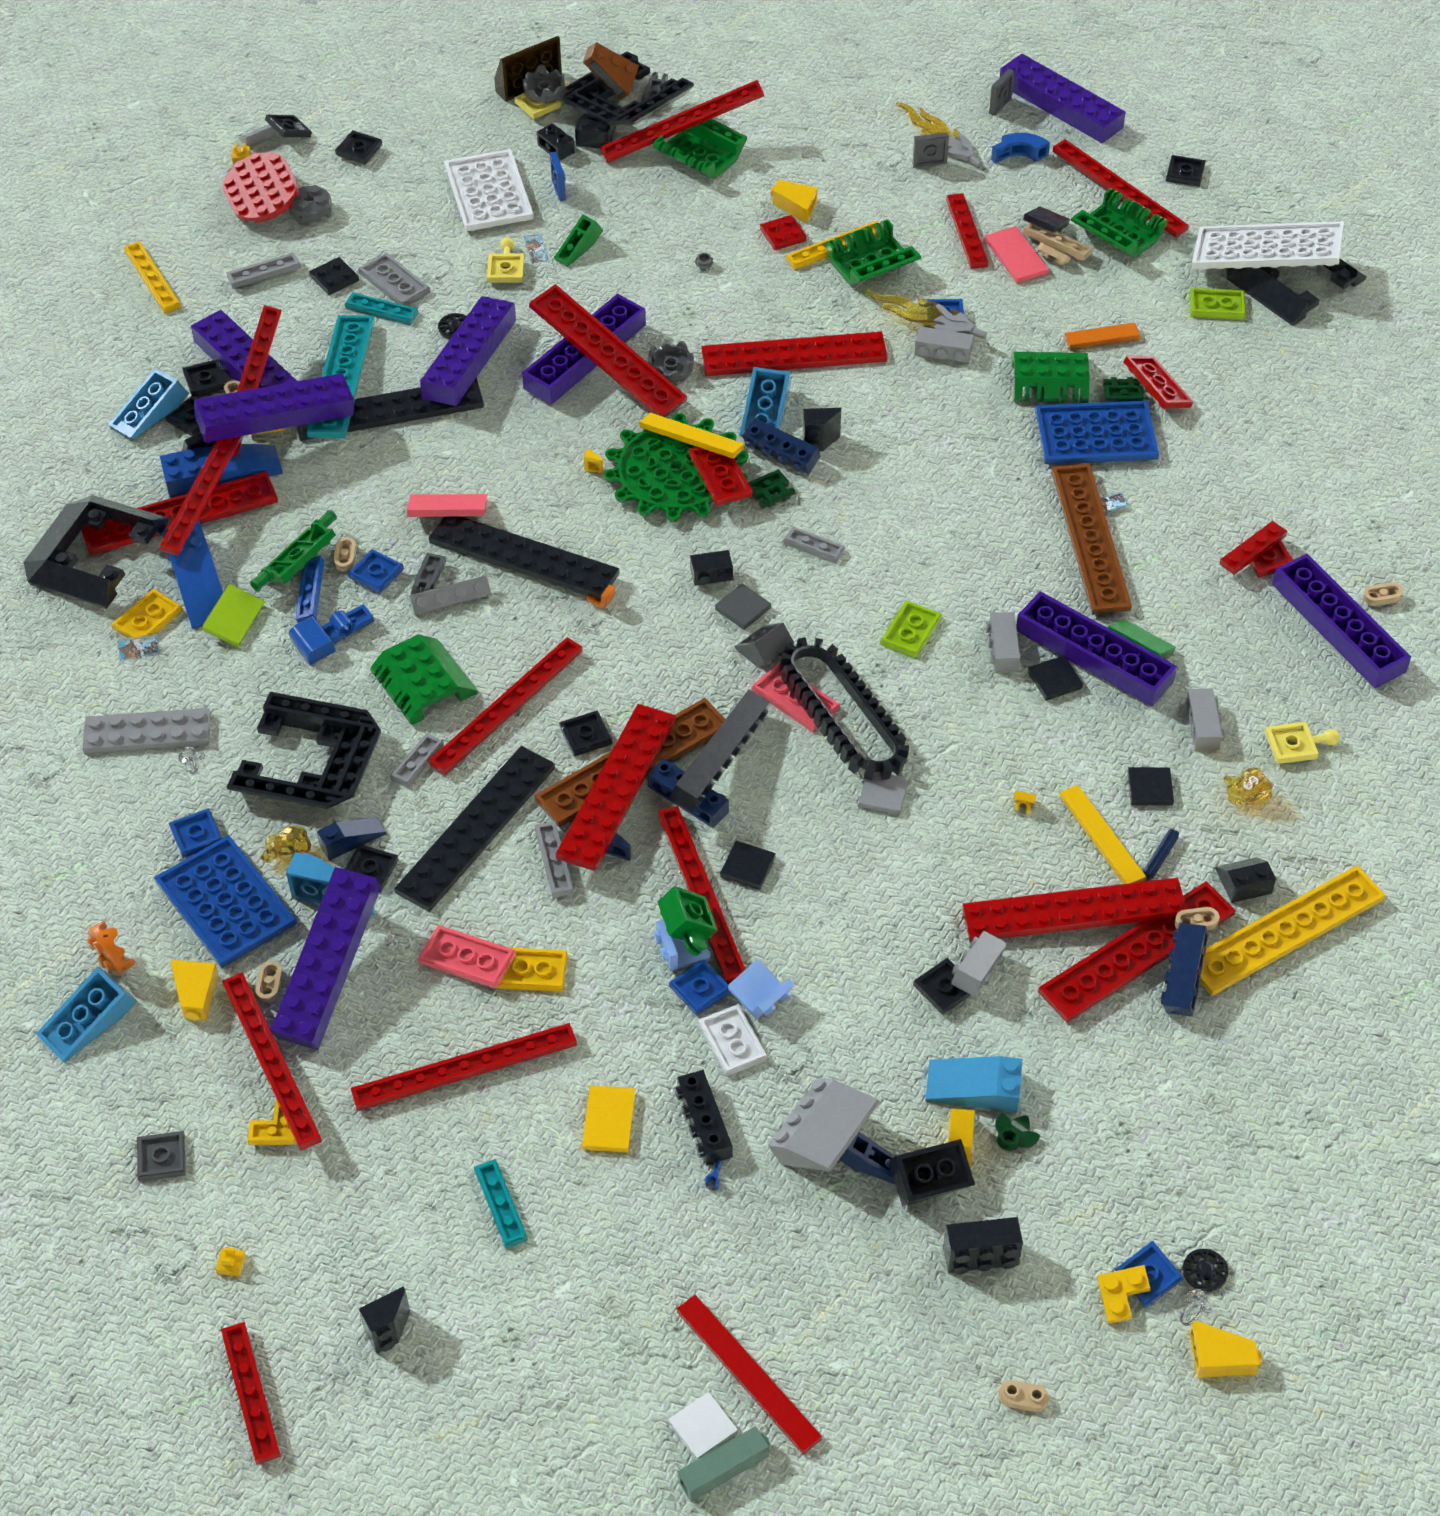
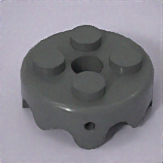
(544, 85)
(319, 207)
(674, 354)

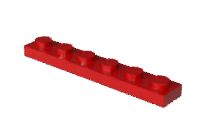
(967, 231)
(250, 1393)

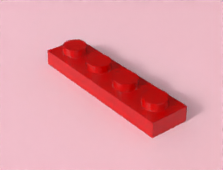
(1253, 547)

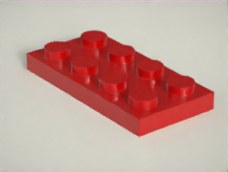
(1158, 382)
(721, 476)

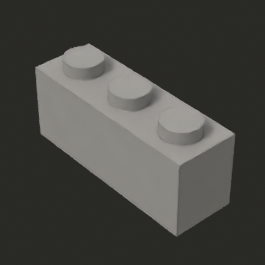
(944, 344)
(1003, 642)
(1204, 719)
(978, 963)

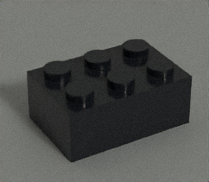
(982, 1245)

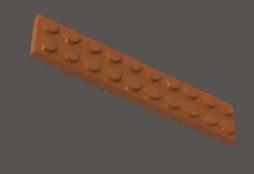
(1091, 539)
(692, 728)

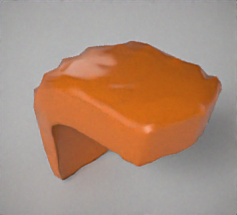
(606, 598)

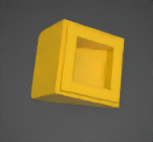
(593, 462)

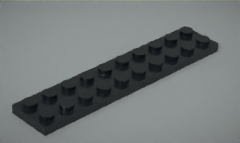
(402, 407)
(524, 555)
(474, 829)

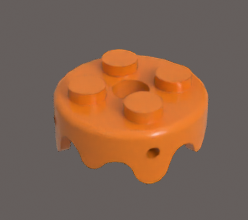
(109, 954)

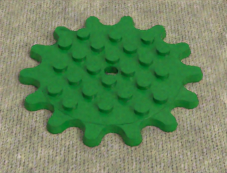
(647, 473)

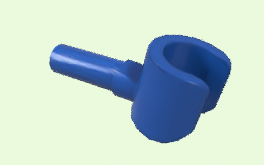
(714, 1176)

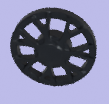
(452, 326)
(1205, 1269)

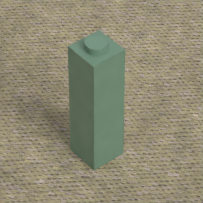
(723, 1463)

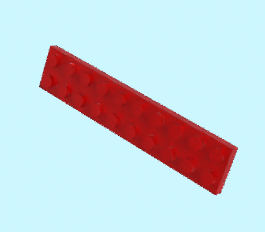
(608, 351)
(794, 353)
(225, 501)
(615, 787)
(1074, 909)
(1123, 958)

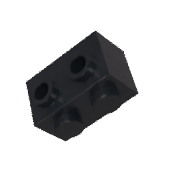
(555, 140)
(711, 567)

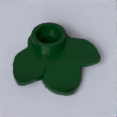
(1015, 1130)

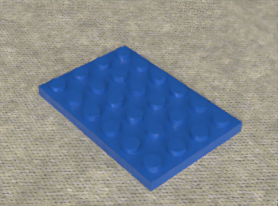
(1096, 432)
(225, 901)

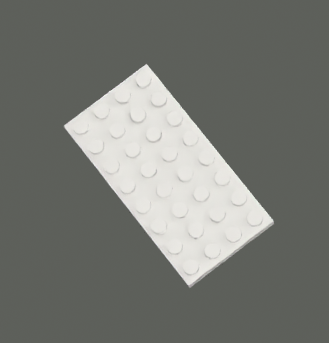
(1268, 245)

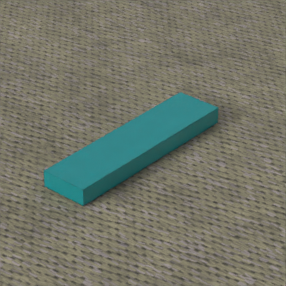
(381, 308)
(500, 1203)

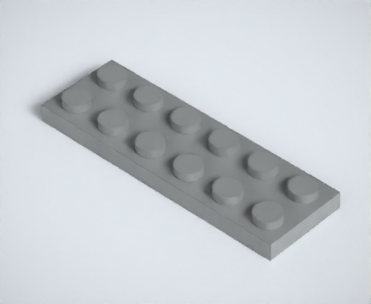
(146, 730)

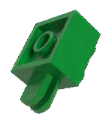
(687, 918)

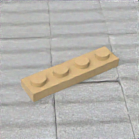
(1058, 241)

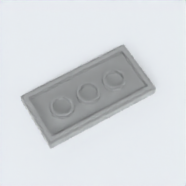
(394, 280)

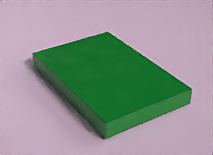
(1142, 638)

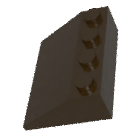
(514, 67)

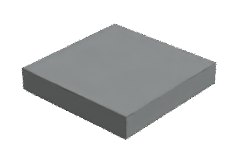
(884, 795)

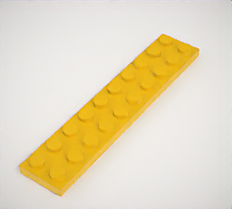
(1288, 929)

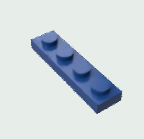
(310, 589)

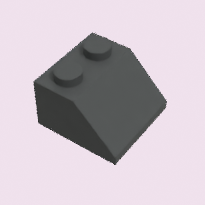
(765, 644)

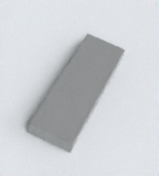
(814, 544)
(416, 760)

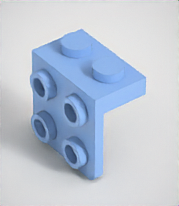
(674, 949)
(759, 989)

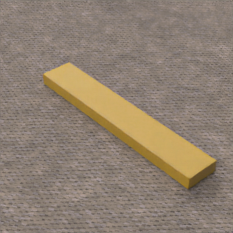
(818, 251)
(152, 277)
(691, 435)
(1102, 835)

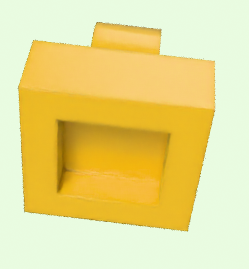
(240, 153)
(1024, 798)
(230, 1262)

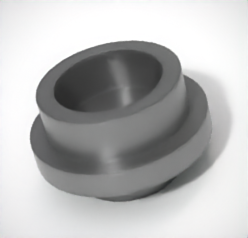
(704, 260)

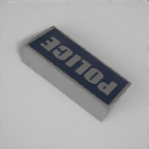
(258, 136)

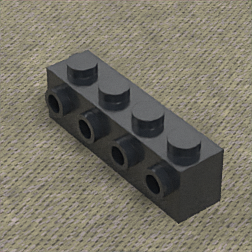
(704, 1116)

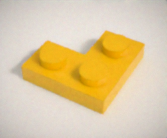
(270, 1131)
(1117, 1286)

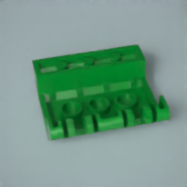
(705, 147)
(1124, 226)
(869, 256)
(1051, 372)
(419, 675)

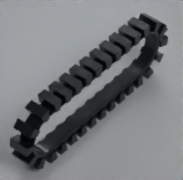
(859, 694)

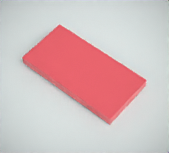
(1016, 254)
(446, 505)
(778, 694)
(467, 956)

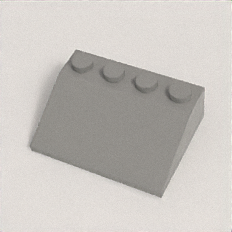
(822, 1125)

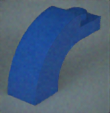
(1021, 144)

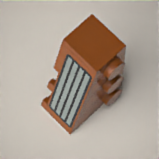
(611, 68)

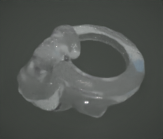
(186, 758)
(1195, 1299)

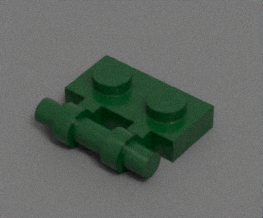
(1122, 390)
(768, 484)

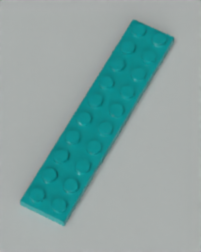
(344, 356)

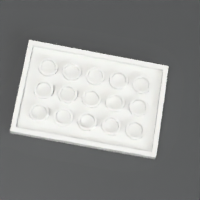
(488, 190)

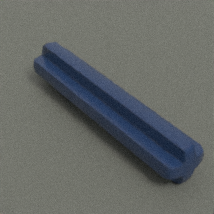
(1161, 853)

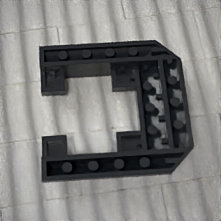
(591, 97)
(1281, 300)
(52, 567)
(345, 728)

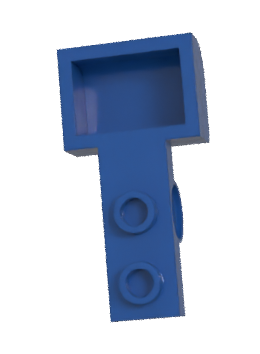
(318, 642)

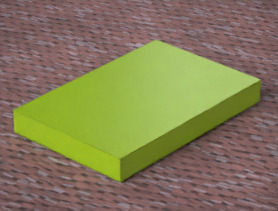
(1217, 303)
(233, 615)
(911, 629)

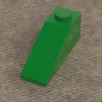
(579, 240)

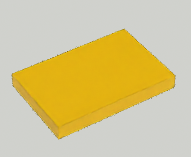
(147, 615)
(536, 970)
(608, 1119)

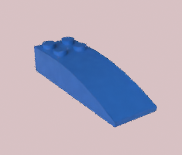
(184, 466)
(196, 577)

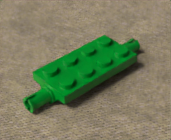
(297, 553)

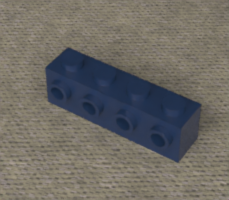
(781, 446)
(663, 780)
(1185, 969)

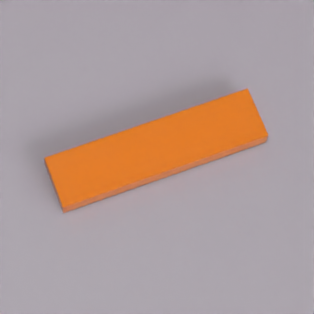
(1102, 336)

